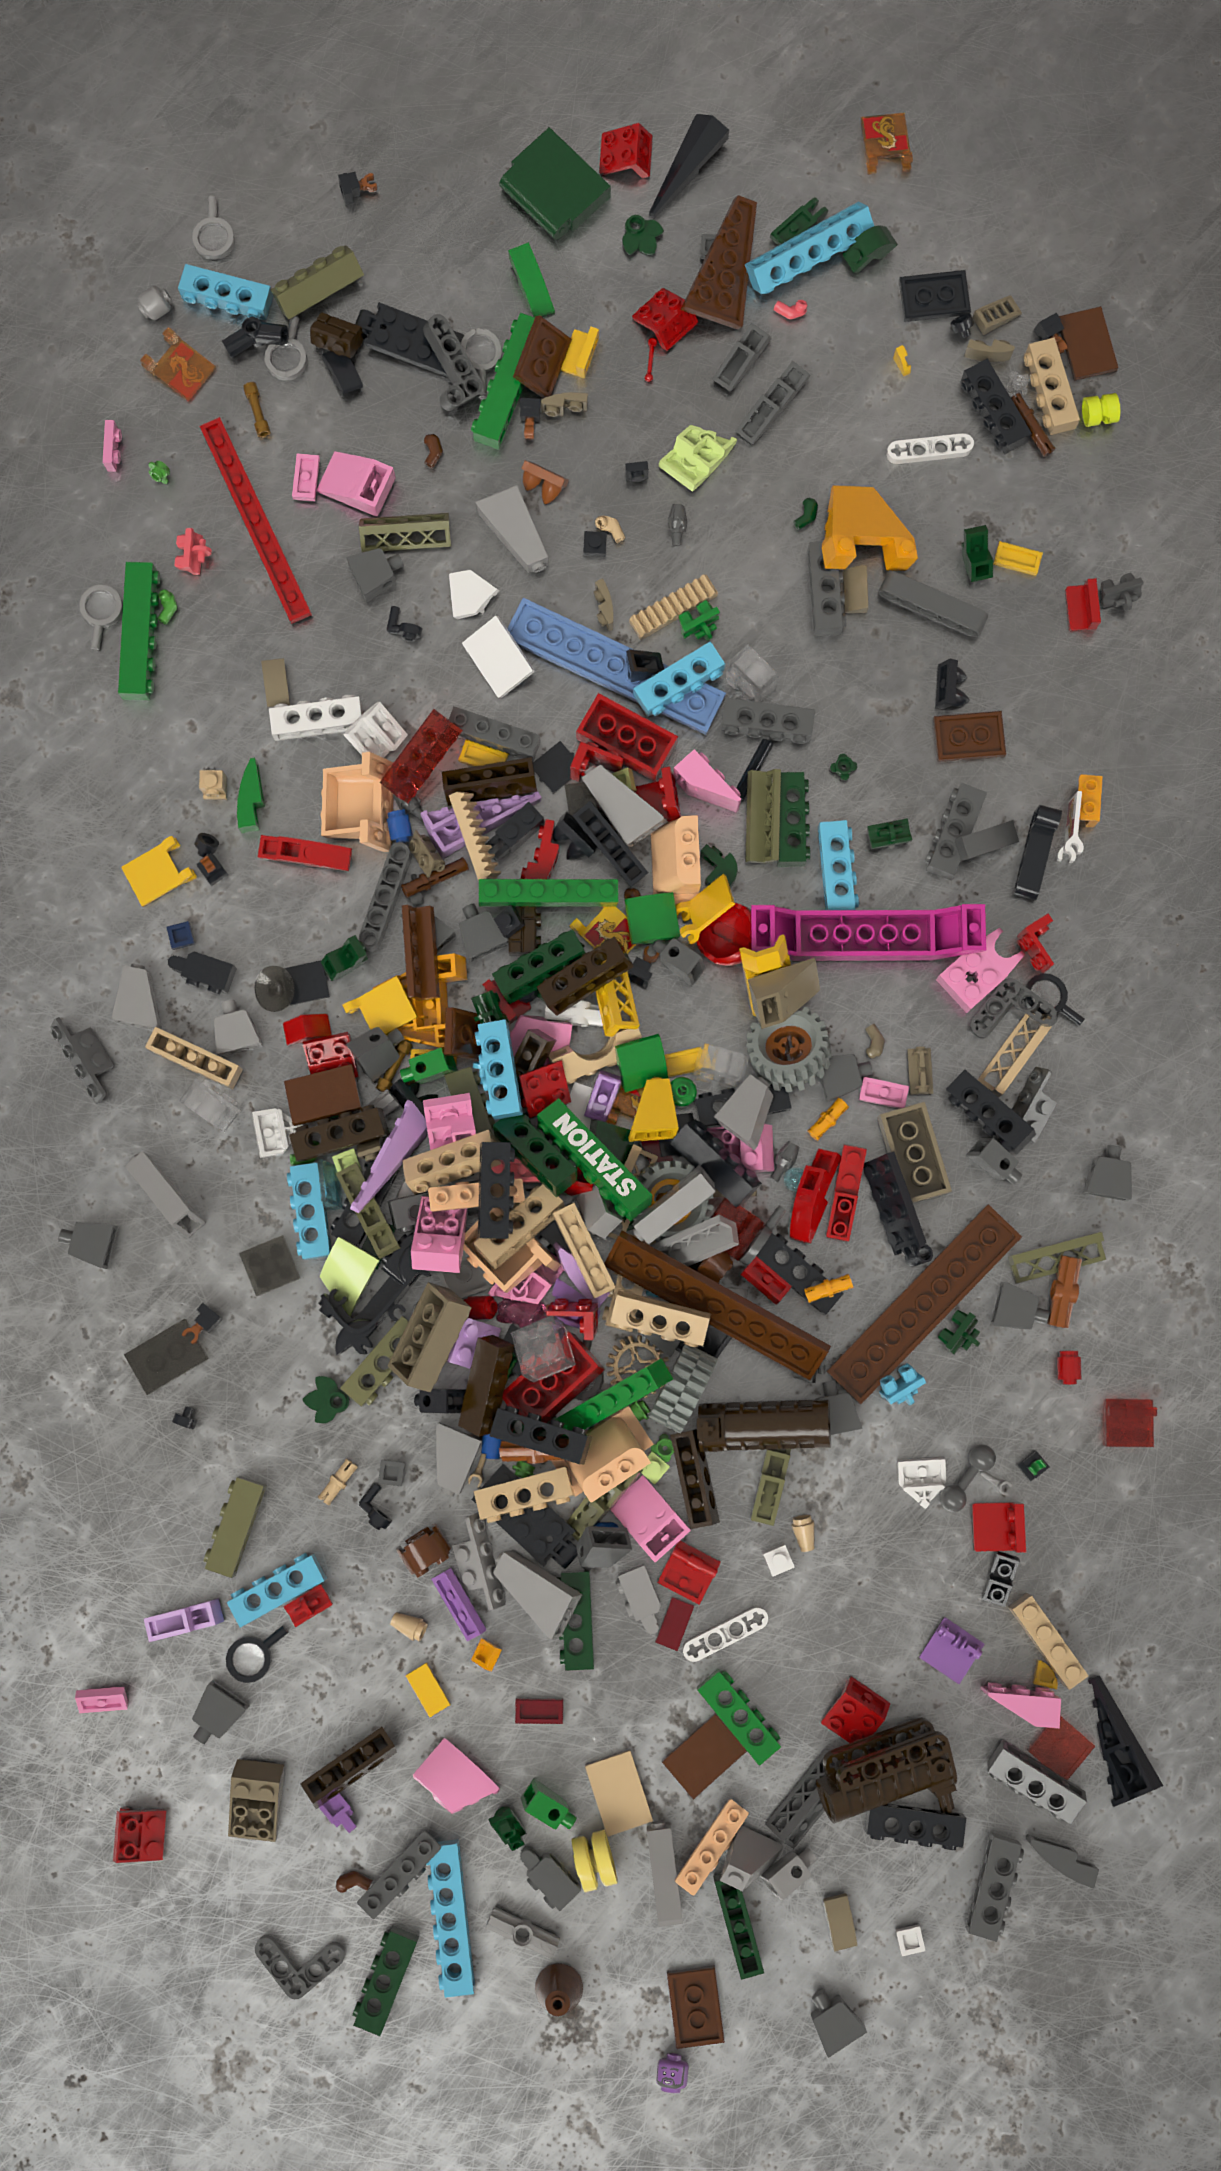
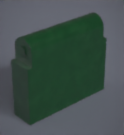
(555, 185)

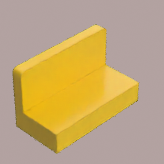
(580, 352)

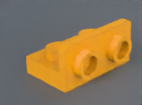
(1091, 799)

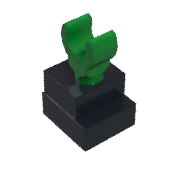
(1032, 1465)

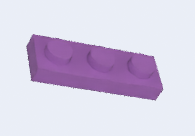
(459, 1604)

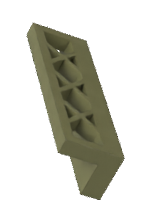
(407, 524)
(762, 819)
(1060, 1248)

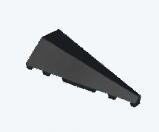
(700, 143)
(1127, 1764)

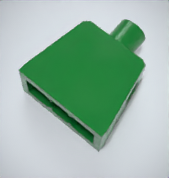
(436, 1065)
(540, 1801)

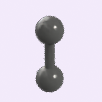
(981, 1459)

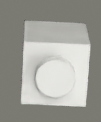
(778, 1559)

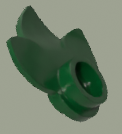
(641, 238)
(323, 1399)

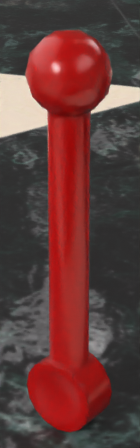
(652, 342)

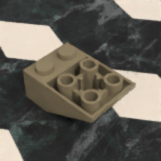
(783, 991)
(255, 1800)

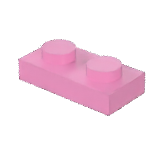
(111, 454)
(306, 477)
(883, 1093)
(101, 1699)

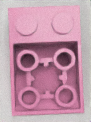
(357, 482)
(705, 783)
(755, 1160)
(438, 1239)
(649, 1519)
(1036, 1706)

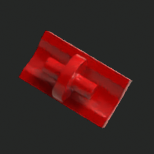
(308, 1605)

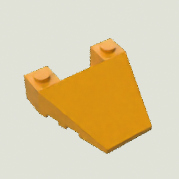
(864, 518)
(430, 1024)

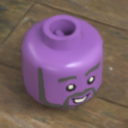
(672, 2073)

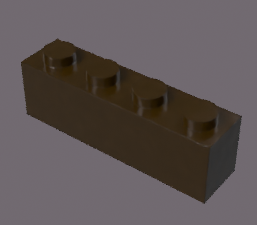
(485, 1384)

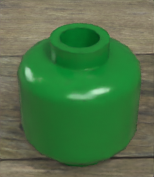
(686, 1100)

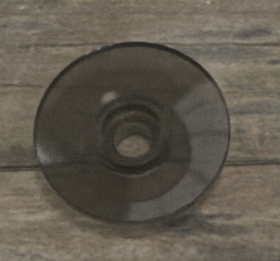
(267, 988)

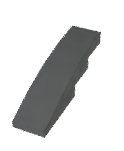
(772, 403)

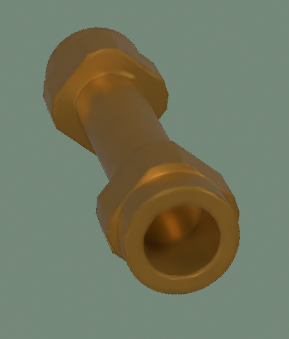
(252, 393)
(384, 1083)

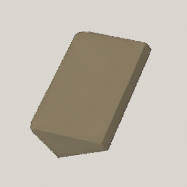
(855, 589)

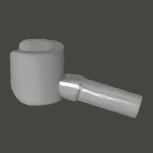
(998, 1483)

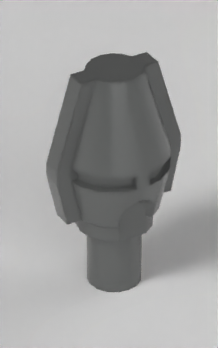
(677, 522)
(412, 807)
(785, 1159)

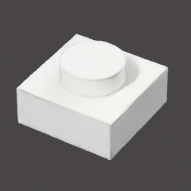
(910, 1940)

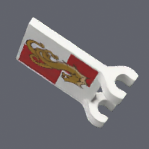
(1072, 827)

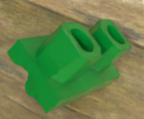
(702, 623)

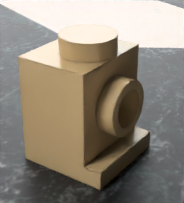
(213, 784)

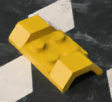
(764, 961)

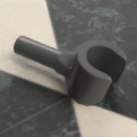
(416, 899)

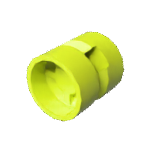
(1104, 409)

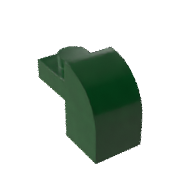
(870, 244)
(976, 554)
(721, 865)
(345, 959)

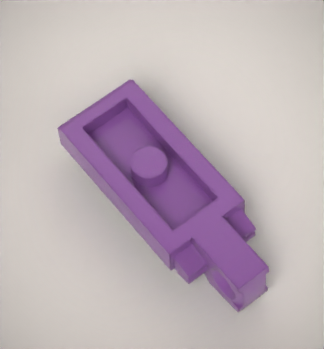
(338, 1812)

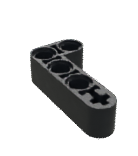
(1036, 851)

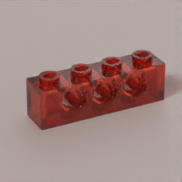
(421, 756)

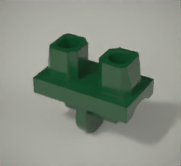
(889, 833)
(488, 1007)
(966, 1324)
(508, 1827)

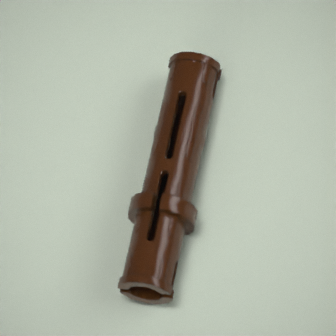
(1038, 434)
(424, 883)

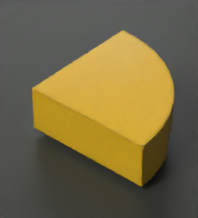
(899, 358)
(1044, 1675)

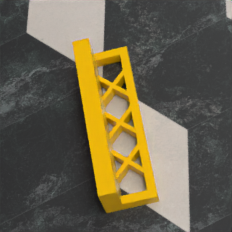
(610, 1005)

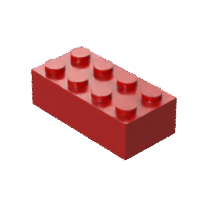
(638, 741)
(554, 1392)

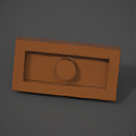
(552, 482)

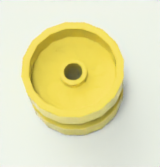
(591, 1861)

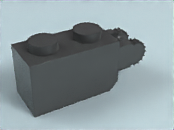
(550, 1878)

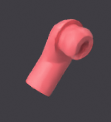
(793, 311)

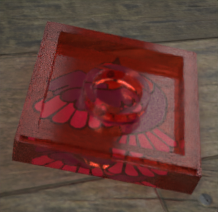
(1061, 1749)

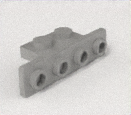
(477, 1563)

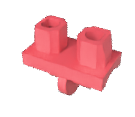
(194, 551)

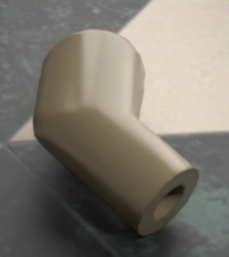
(877, 1043)

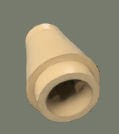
(804, 1532)
(410, 1626)

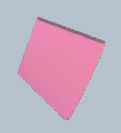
(558, 1030)
(448, 1119)
(533, 1287)
(453, 1778)

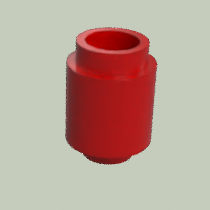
(481, 1307)
(1069, 1367)

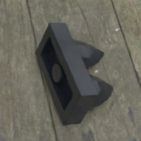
(948, 676)
(581, 843)
(408, 1091)

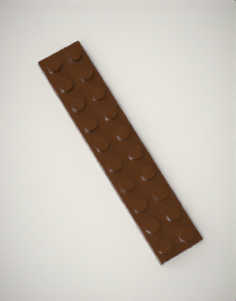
(924, 1304)
(728, 1310)

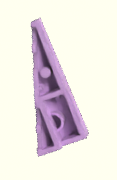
(445, 830)
(402, 1141)

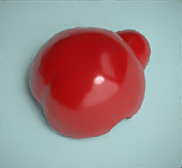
(726, 935)

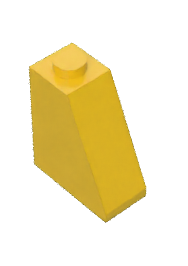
(655, 1113)

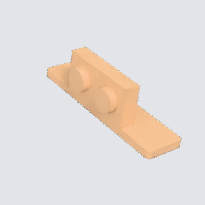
(466, 1195)
(711, 1847)

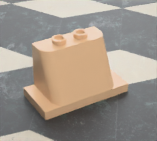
(357, 802)
(676, 859)
(517, 1266)
(612, 1457)

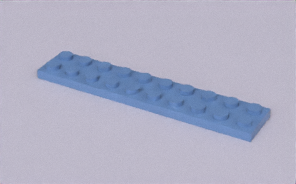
(602, 661)

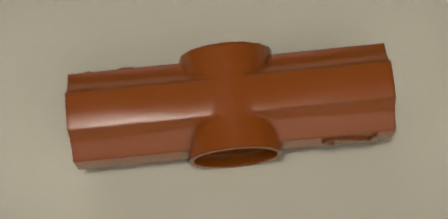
(1064, 1291)
(513, 1452)

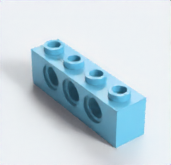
(195, 278)
(704, 656)
(840, 832)
(511, 1104)
(322, 1245)
(245, 1612)

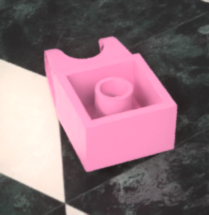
(986, 969)

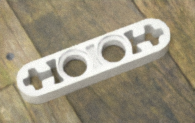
(930, 450)
(727, 1637)

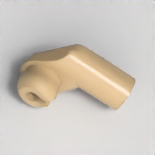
(610, 525)

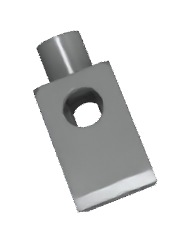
(235, 1031)
(779, 1876)

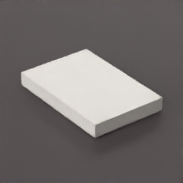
(498, 657)

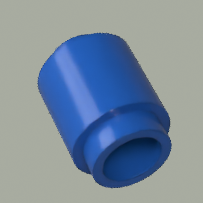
(399, 826)
(491, 1447)

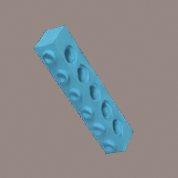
(759, 269)
(462, 1982)

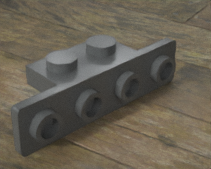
(85, 1055)
(1033, 1104)
(399, 1874)

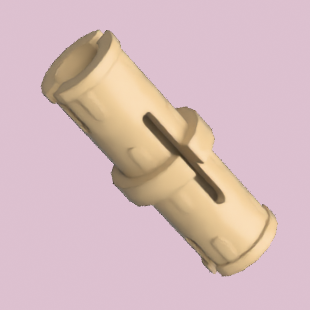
(337, 1481)

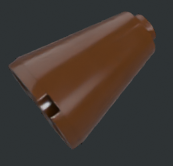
(558, 1988)

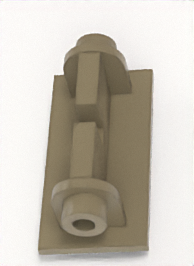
(425, 854)
(920, 1071)

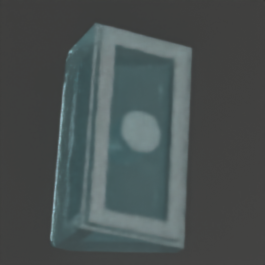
(329, 1186)

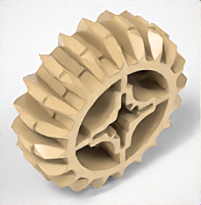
(633, 1349)

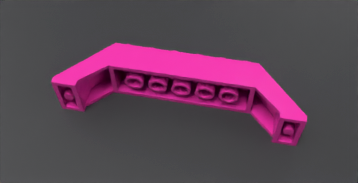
(871, 933)

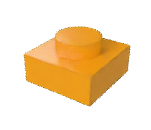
(486, 1654)

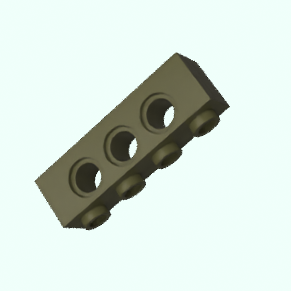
(354, 1384)

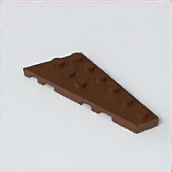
(723, 278)

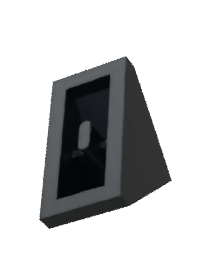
(643, 664)

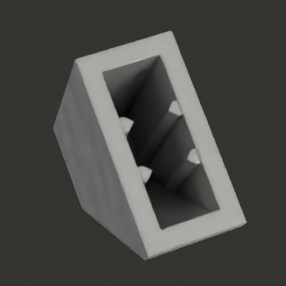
(136, 999)
(747, 1111)
(454, 1457)
(748, 1858)

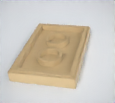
(618, 1793)

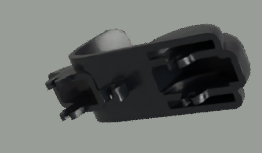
(359, 1329)

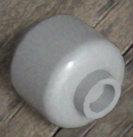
(154, 302)

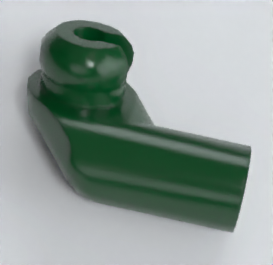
(809, 515)

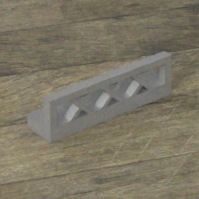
(700, 1241)

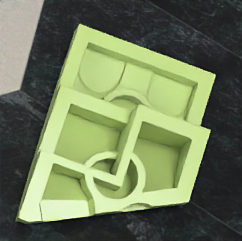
(696, 456)
(348, 1271)

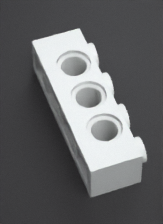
(306, 727)

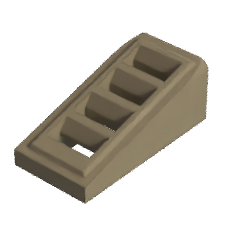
(985, 326)

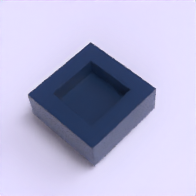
(180, 935)

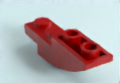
(304, 852)
(545, 855)
(846, 1192)
(811, 1194)

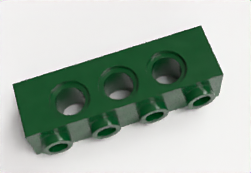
(793, 855)
(526, 964)
(555, 1179)
(583, 1658)
(739, 1929)
(372, 2018)

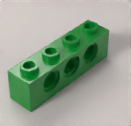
(758, 1749)

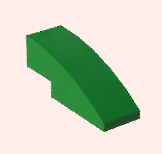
(531, 280)
(250, 798)

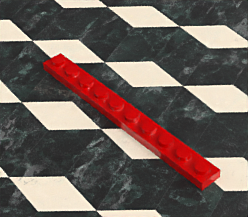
(255, 520)

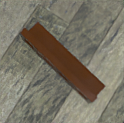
(420, 952)

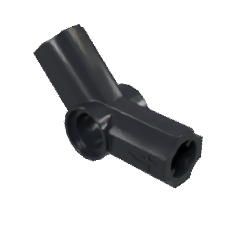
(255, 334)

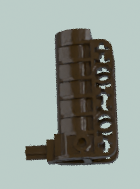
(764, 1425)
(888, 1772)

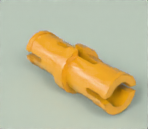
(828, 1119)
(828, 1288)

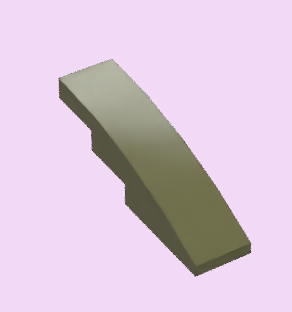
(371, 1215)
(770, 1486)
(592, 1513)

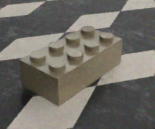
(913, 1140)
(429, 1337)

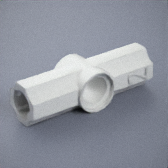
(579, 1015)

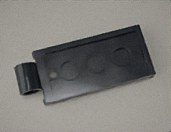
(401, 338)
(897, 1209)
(535, 1527)

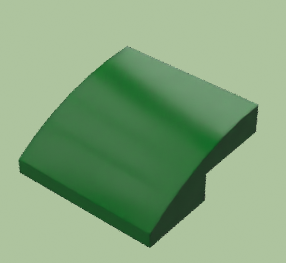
(652, 918)
(640, 1062)

